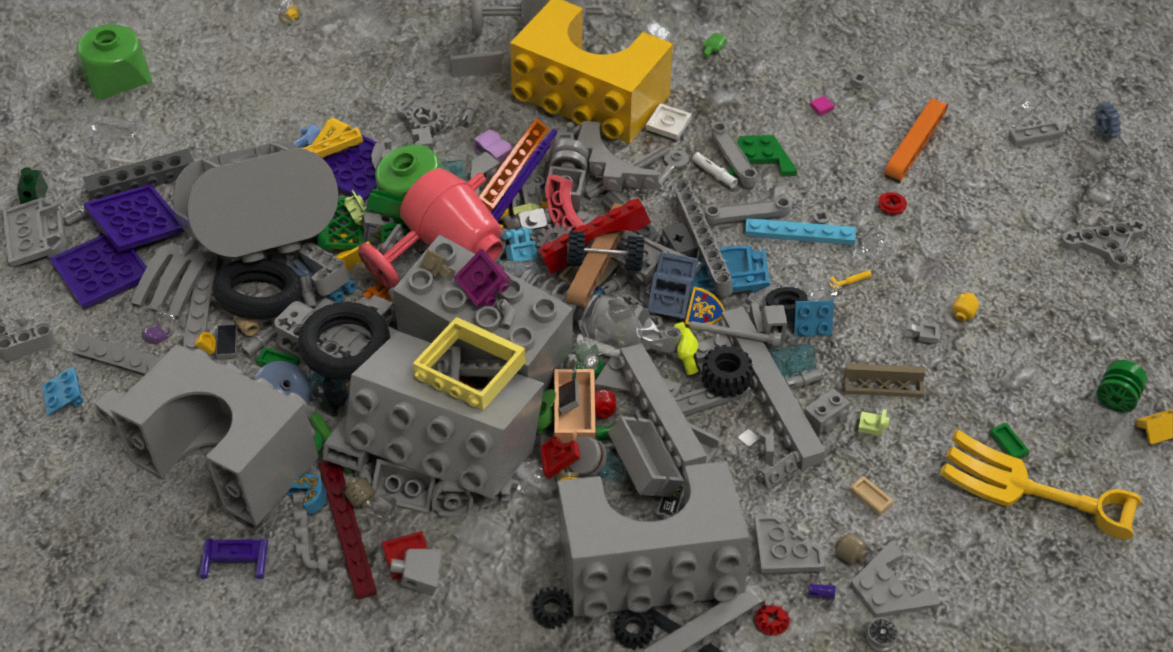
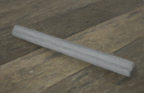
(642, 162)

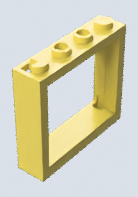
(477, 337)

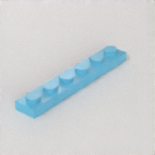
(800, 231)

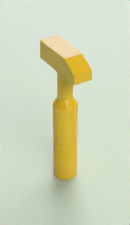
(852, 279)

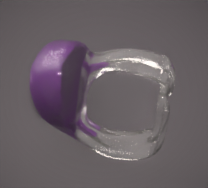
(154, 333)

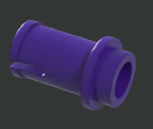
(823, 591)

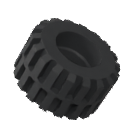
(726, 382)

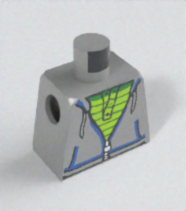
(372, 227)

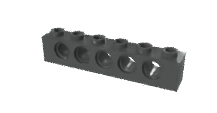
(150, 171)

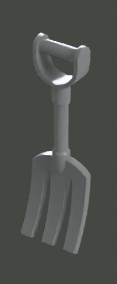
(180, 258)

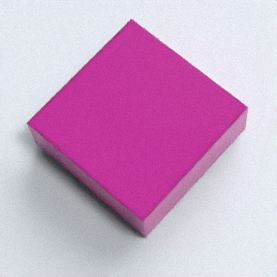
(821, 105)

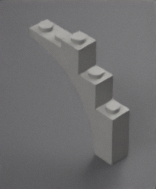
(614, 171)

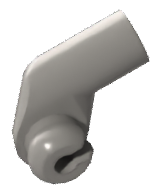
(508, 313)

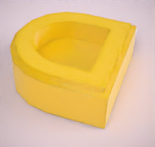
(206, 342)

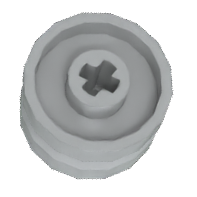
(569, 154)

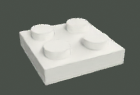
(668, 121)

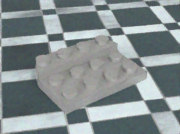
(34, 231)

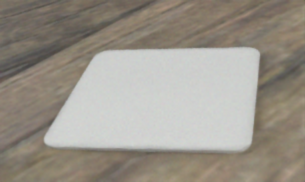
(748, 437)

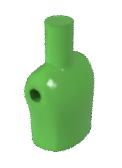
(714, 44)

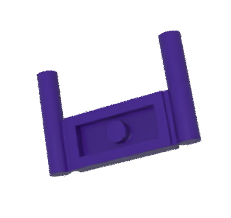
(234, 552)

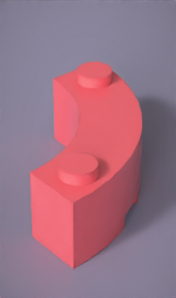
(560, 204)

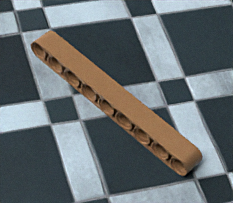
(593, 268)

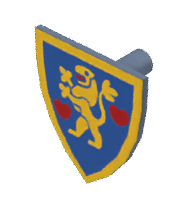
(703, 307)

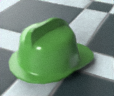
(546, 413)

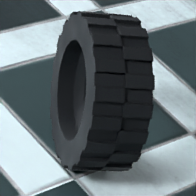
(786, 295)

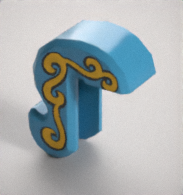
(315, 492)

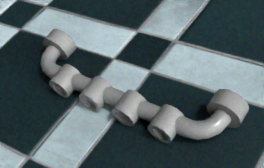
(302, 532)

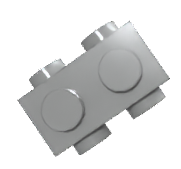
(827, 411)

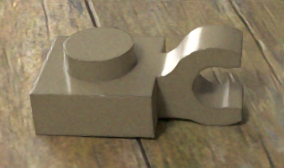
(436, 265)

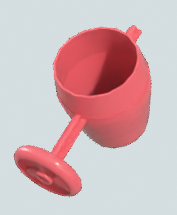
(437, 206)

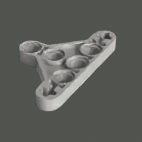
(1098, 243)

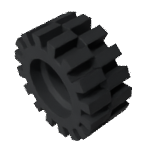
(552, 618)
(634, 639)

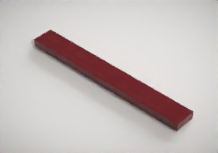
(348, 531)

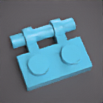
(520, 251)

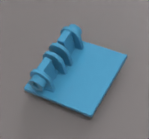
(813, 318)
(62, 391)

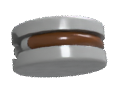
(592, 456)

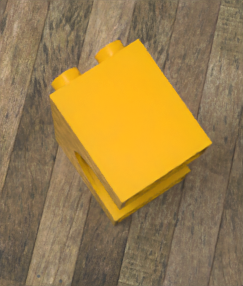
(583, 86)

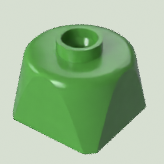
(112, 60)
(404, 167)

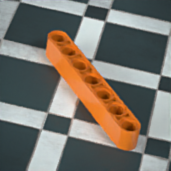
(916, 139)

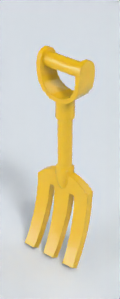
(1014, 483)

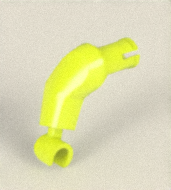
(686, 348)

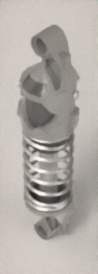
(661, 340)

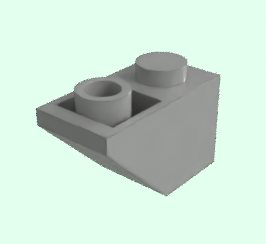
(484, 164)

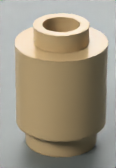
(247, 326)

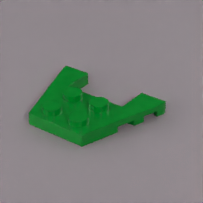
(765, 150)

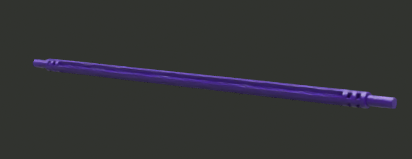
(523, 175)

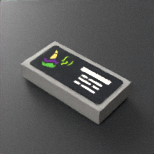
(670, 504)

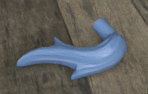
(309, 135)

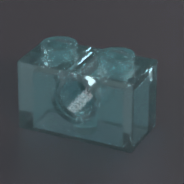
(794, 358)

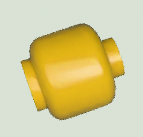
(965, 306)

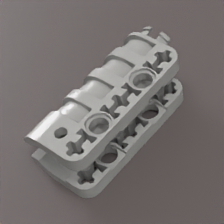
(336, 341)

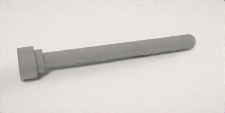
(773, 339)

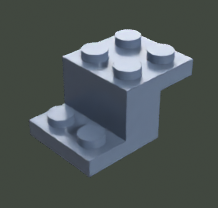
(672, 285)

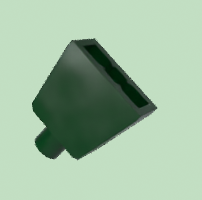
(31, 185)

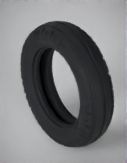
(256, 307)
(334, 315)

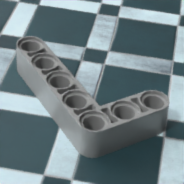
(24, 341)

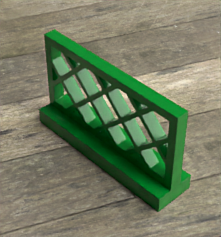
(328, 234)

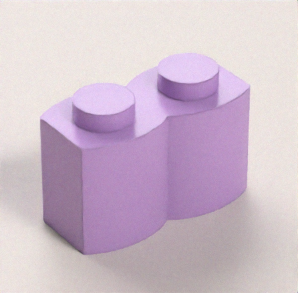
(492, 144)

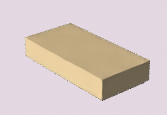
(871, 495)

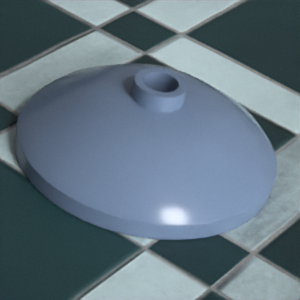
(284, 372)

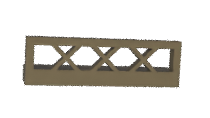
(884, 376)

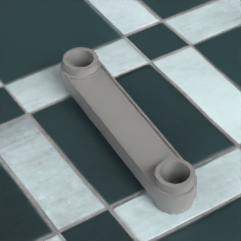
(734, 155)
(753, 210)

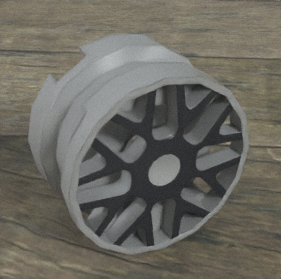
(881, 636)

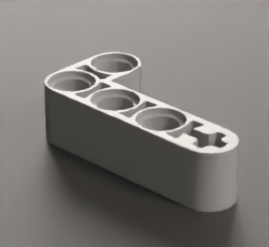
(328, 269)

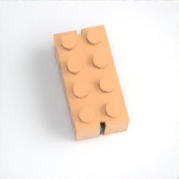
(580, 420)

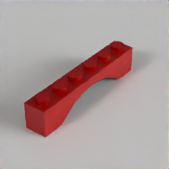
(627, 217)

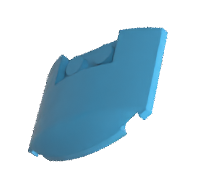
(746, 267)

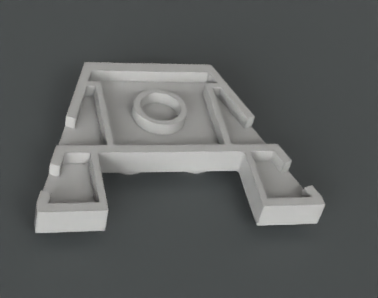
(882, 590)

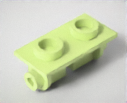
(355, 207)

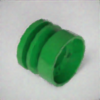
(1122, 386)

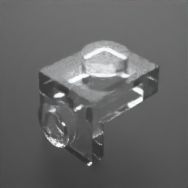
(655, 30)

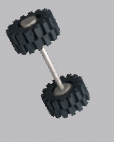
(634, 251)

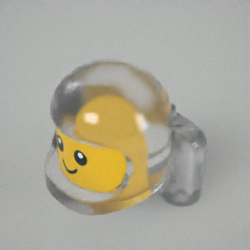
(289, 13)

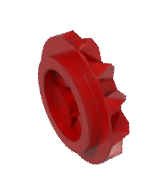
(896, 199)
(775, 627)

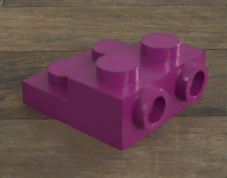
(482, 279)

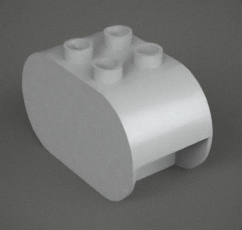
(255, 199)

